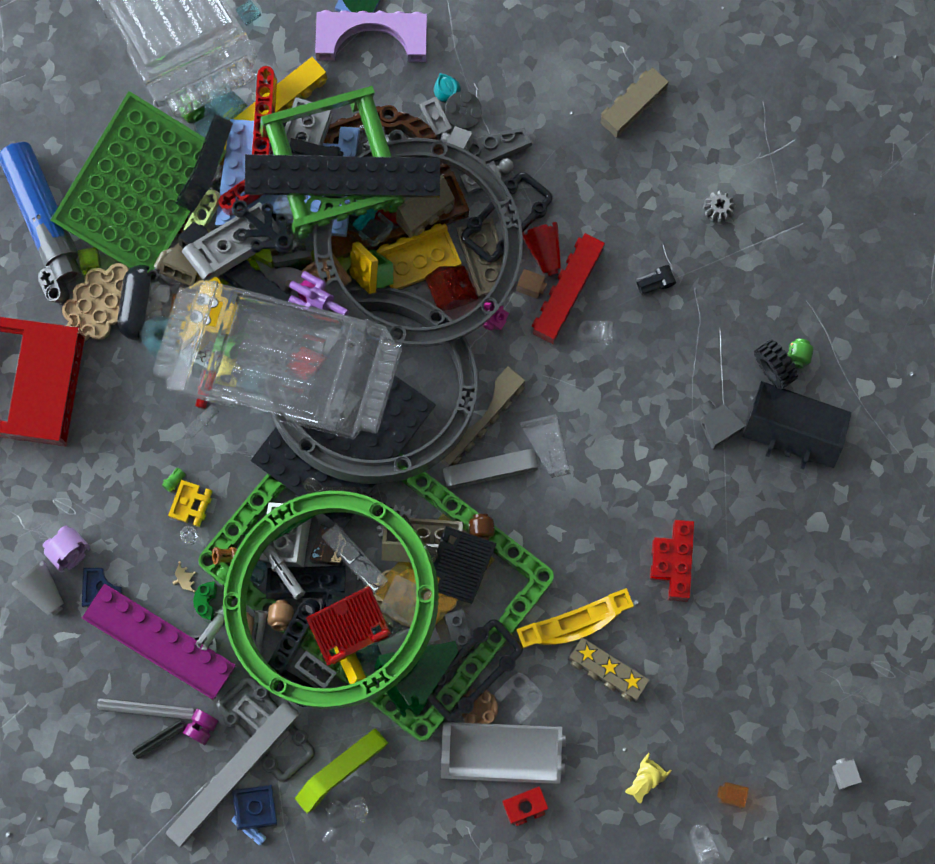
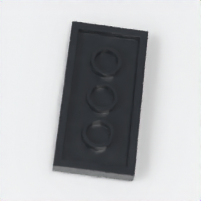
(311, 579)

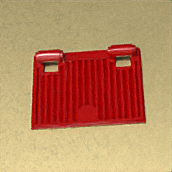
(348, 625)

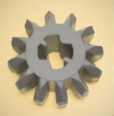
(718, 213)

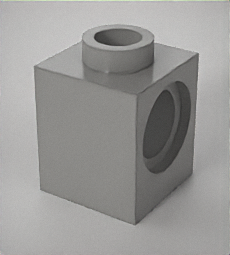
(461, 138)

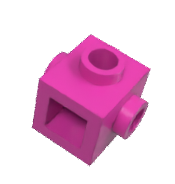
(498, 320)

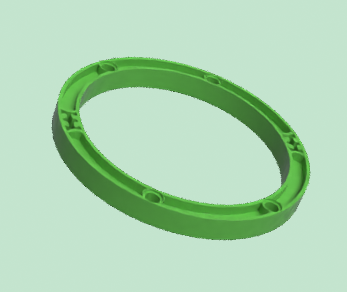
(247, 557)

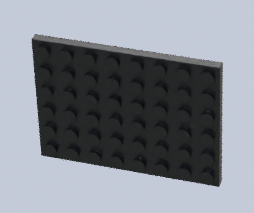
(401, 419)

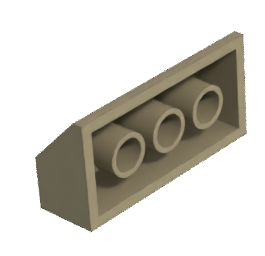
(428, 530)

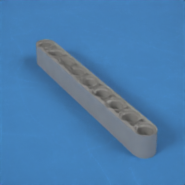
(233, 773)

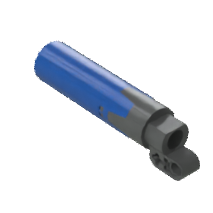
(37, 208)

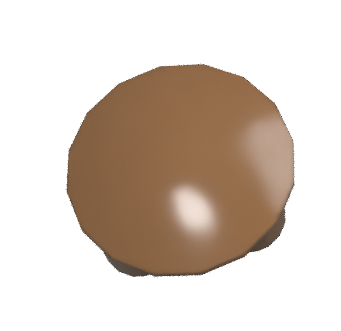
(484, 709)

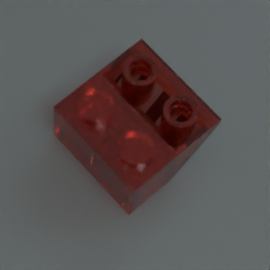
(451, 287)

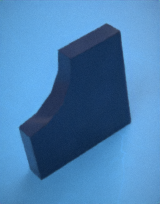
(92, 583)

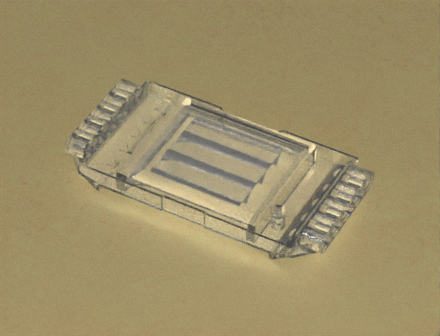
(184, 49)
(279, 358)

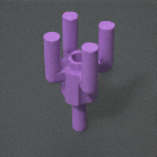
(315, 296)

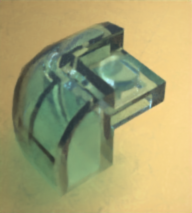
(226, 106)

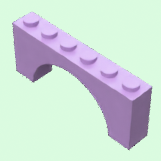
(336, 27)

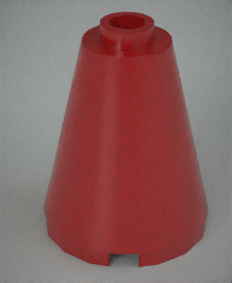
(545, 247)

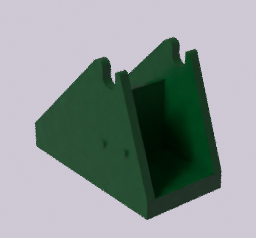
(422, 679)

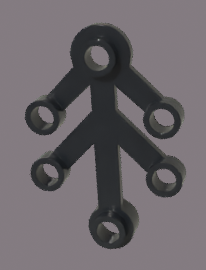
(263, 230)

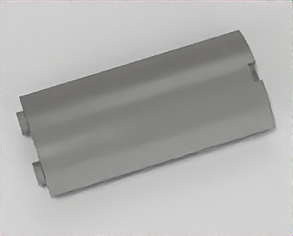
(502, 752)

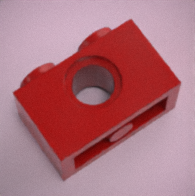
(534, 797)

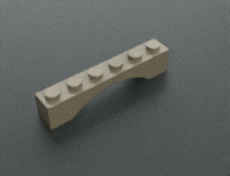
(507, 386)

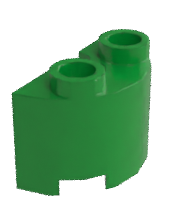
(202, 598)

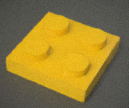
(363, 267)

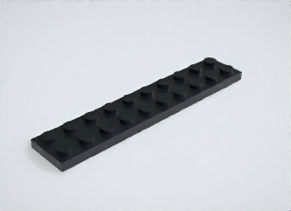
(342, 176)

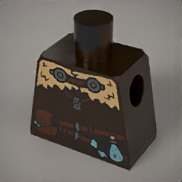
(322, 552)

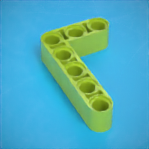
(339, 769)

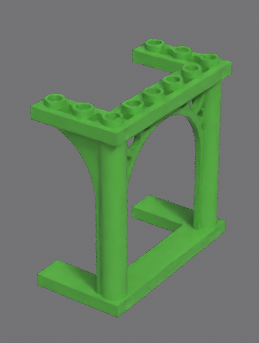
(304, 218)

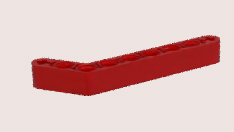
(261, 105)

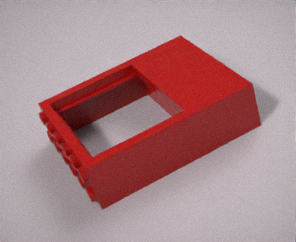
(43, 381)

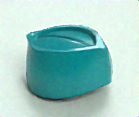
(445, 87)

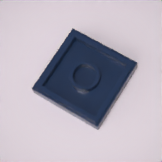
(254, 807)

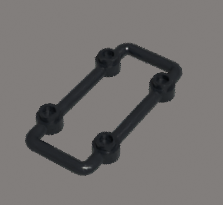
(475, 223)
(506, 663)

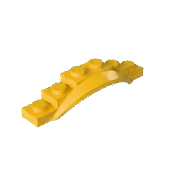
(576, 623)

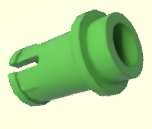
(173, 480)

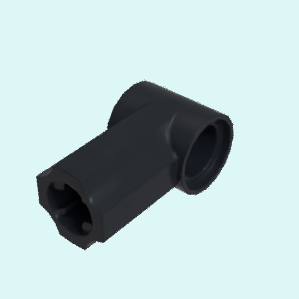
(660, 278)

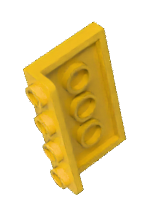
(420, 255)

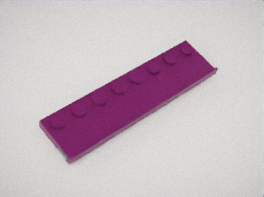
(158, 641)

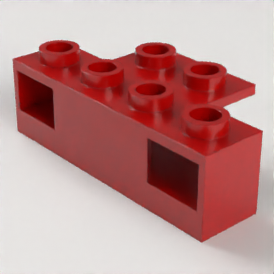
(674, 560)

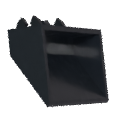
(797, 425)

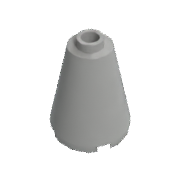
(40, 588)

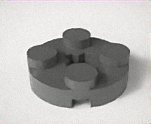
(473, 109)

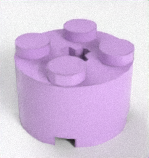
(65, 548)

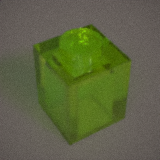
(89, 259)

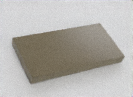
(482, 273)

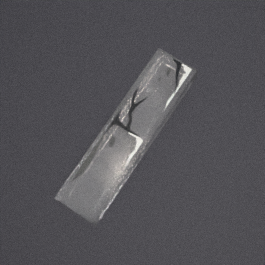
(354, 558)

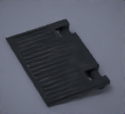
(462, 564)

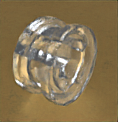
(185, 530)

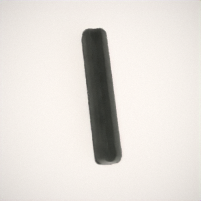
(158, 739)

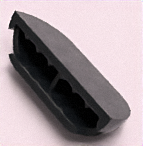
(134, 301)

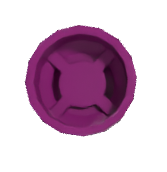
(204, 720)

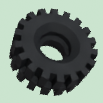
(776, 364)

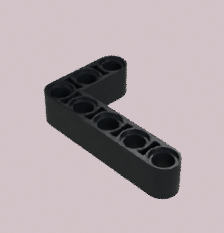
(206, 164)
(289, 652)

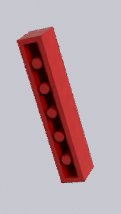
(568, 288)

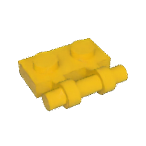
(184, 502)

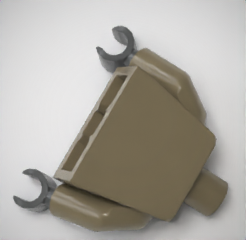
(176, 266)

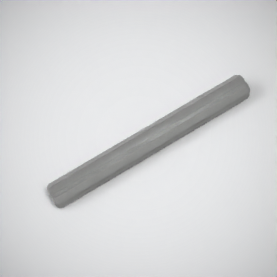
(146, 709)

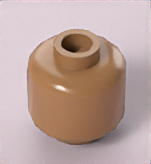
(280, 615)

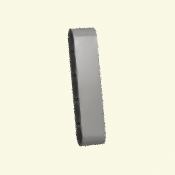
(490, 468)

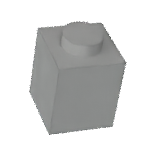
(846, 773)

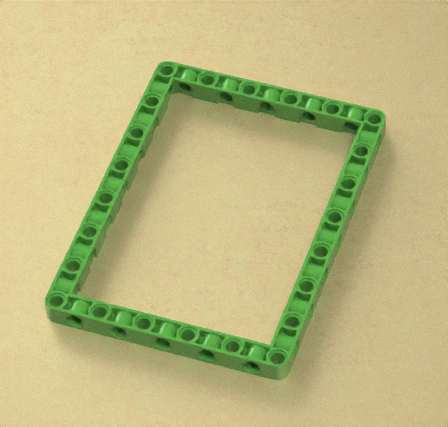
(439, 497)

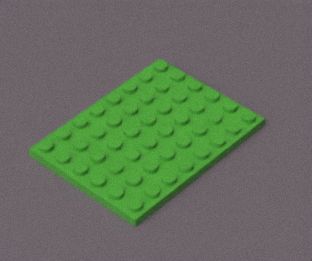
(131, 185)

